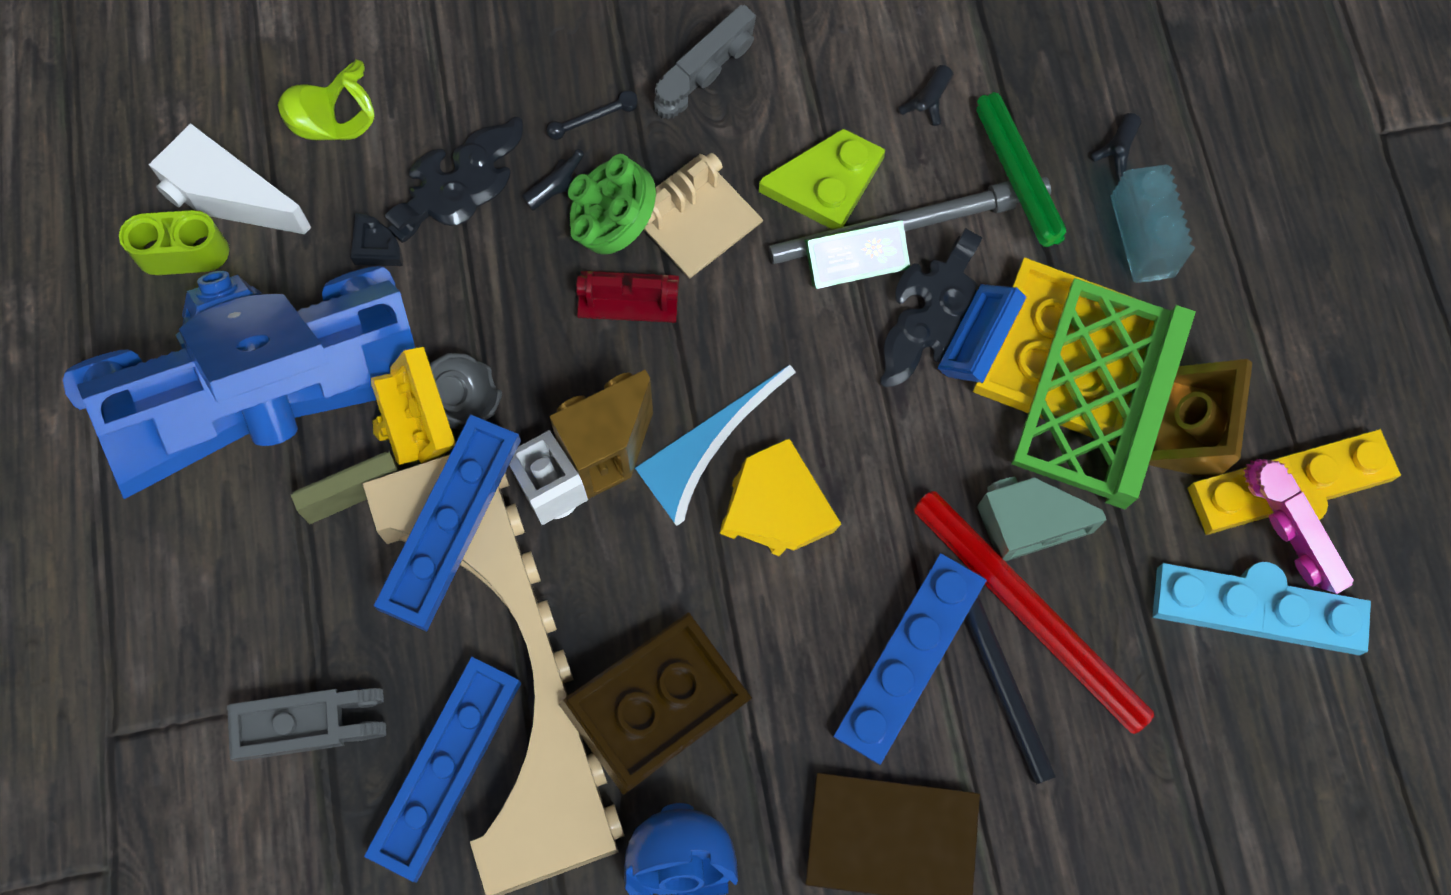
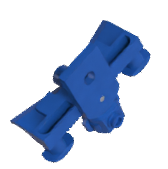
(240, 371)

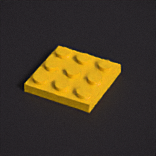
(1024, 352)

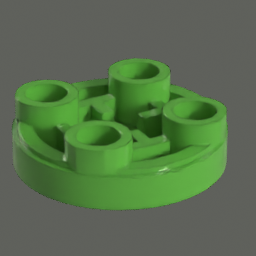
(611, 205)

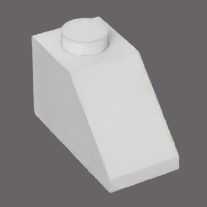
(547, 478)

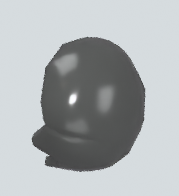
(465, 388)

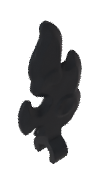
(456, 195)
(946, 299)

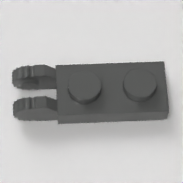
(704, 62)
(299, 723)

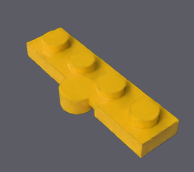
(1319, 473)

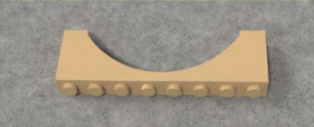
(555, 808)

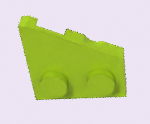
(826, 178)

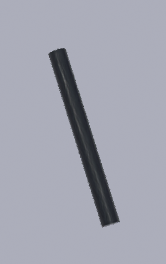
(1009, 694)

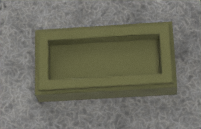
(341, 489)

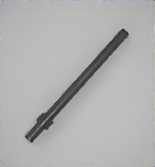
(998, 198)

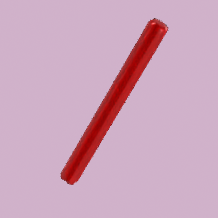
(1034, 613)

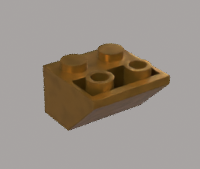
(605, 430)

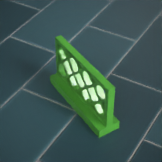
(1142, 414)

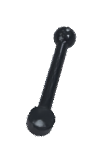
(627, 102)

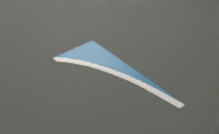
(678, 467)

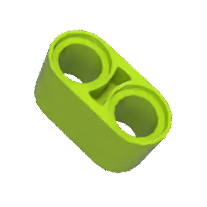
(174, 245)

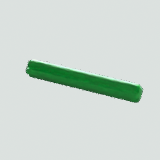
(1021, 170)

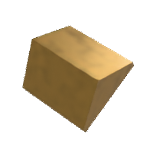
(1204, 419)

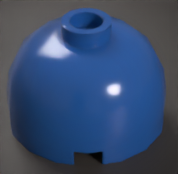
(680, 855)

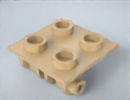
(699, 215)

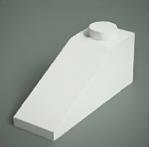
(221, 186)

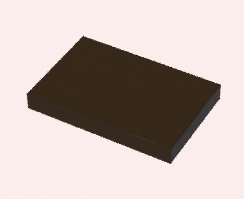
(655, 702)
(891, 838)

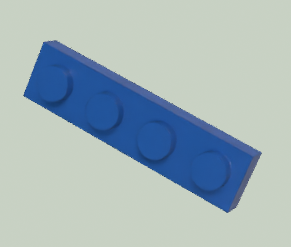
(447, 523)
(909, 659)
(443, 770)

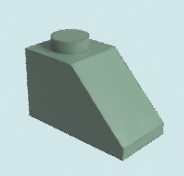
(1034, 516)

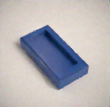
(982, 332)

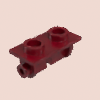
(627, 296)

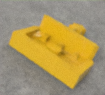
(411, 410)
(778, 502)

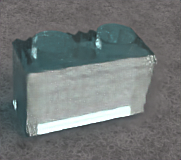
(1151, 223)

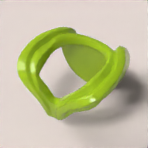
(311, 113)

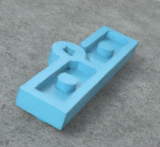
(1262, 607)

